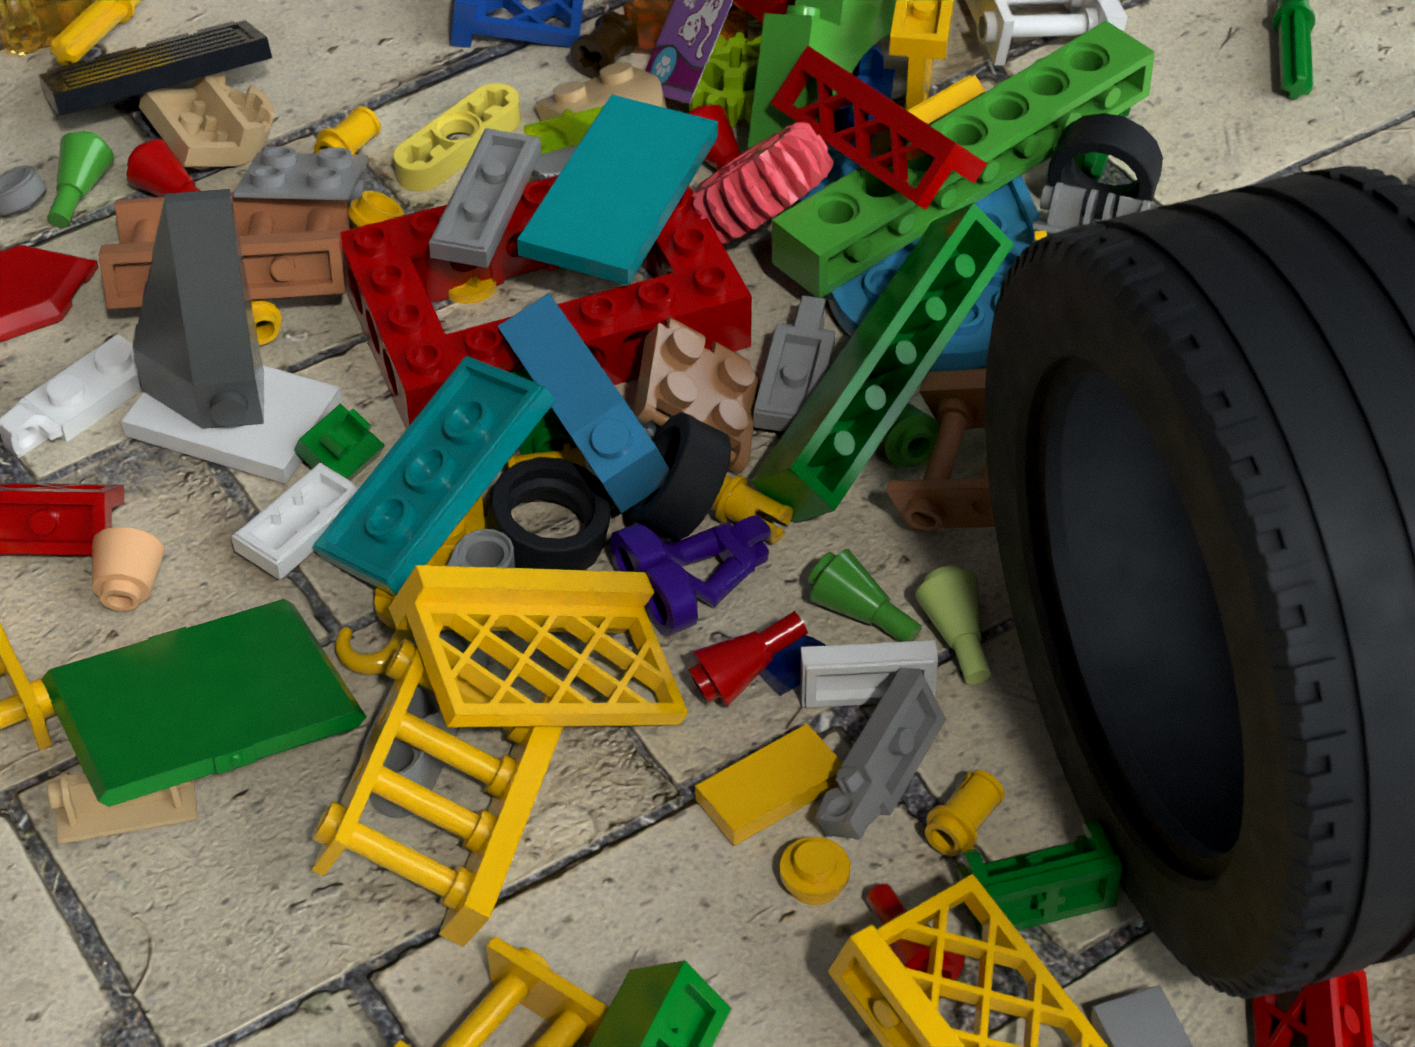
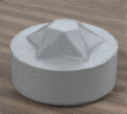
(19, 189)

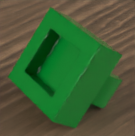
(340, 443)

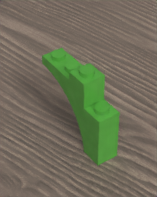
(832, 27)

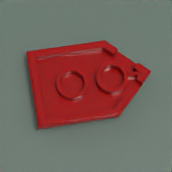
(38, 287)

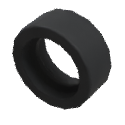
(1109, 136)
(697, 466)
(557, 481)

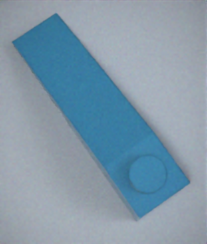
(587, 402)

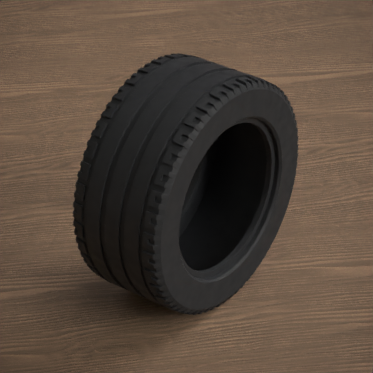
(1221, 559)

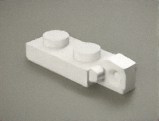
(73, 398)

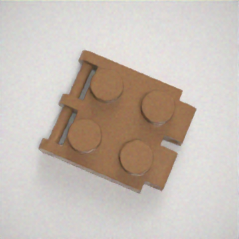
(700, 382)

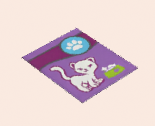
(687, 45)

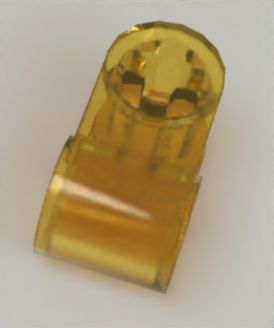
(40, 19)

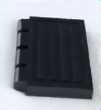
(154, 66)

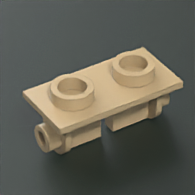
(83, 817)

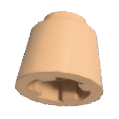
(125, 566)

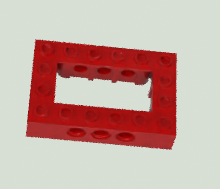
(396, 280)

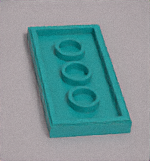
(618, 189)
(433, 474)

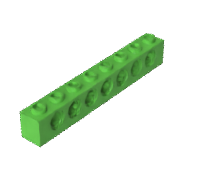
(1008, 127)

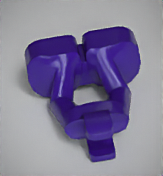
(675, 589)

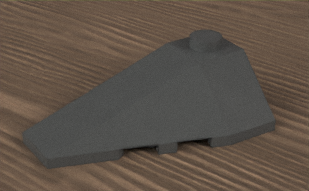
(196, 316)

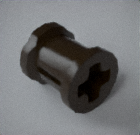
(610, 39)

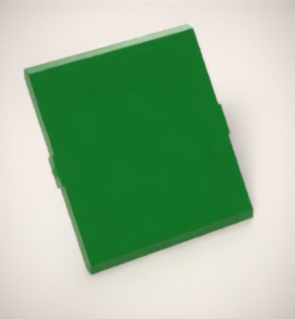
(199, 701)

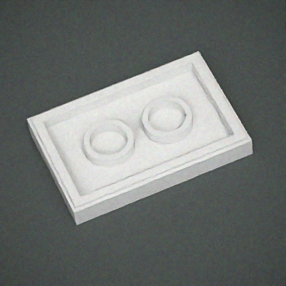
(265, 450)

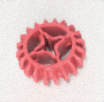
(763, 181)

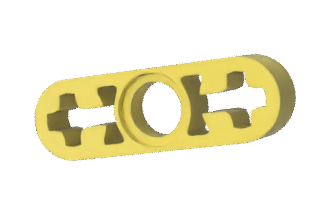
(431, 159)

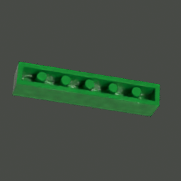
(883, 364)

